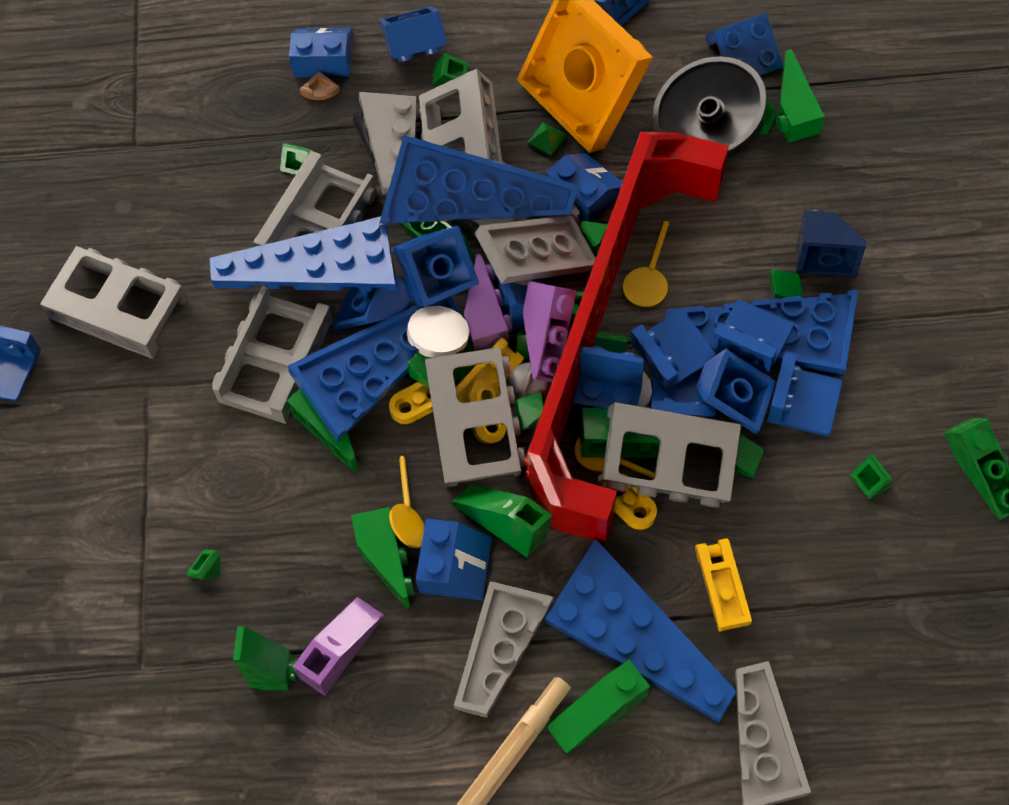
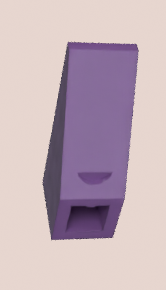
(483, 310)
(547, 322)
(337, 645)

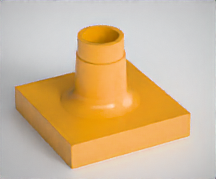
(584, 70)

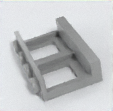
(477, 120)
(297, 205)
(102, 314)
(265, 356)
(455, 417)
(674, 433)

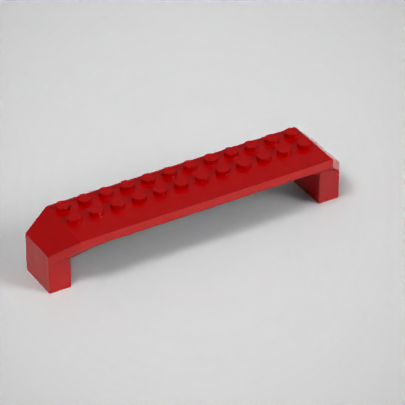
(658, 168)

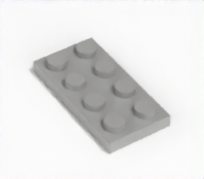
(535, 248)

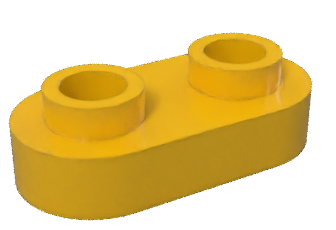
(413, 397)
(482, 433)
(631, 503)

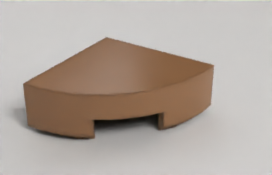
(319, 88)

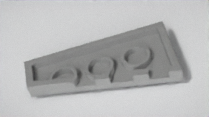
(387, 121)
(500, 639)
(766, 744)

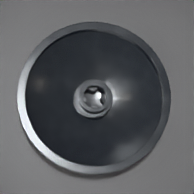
(715, 102)

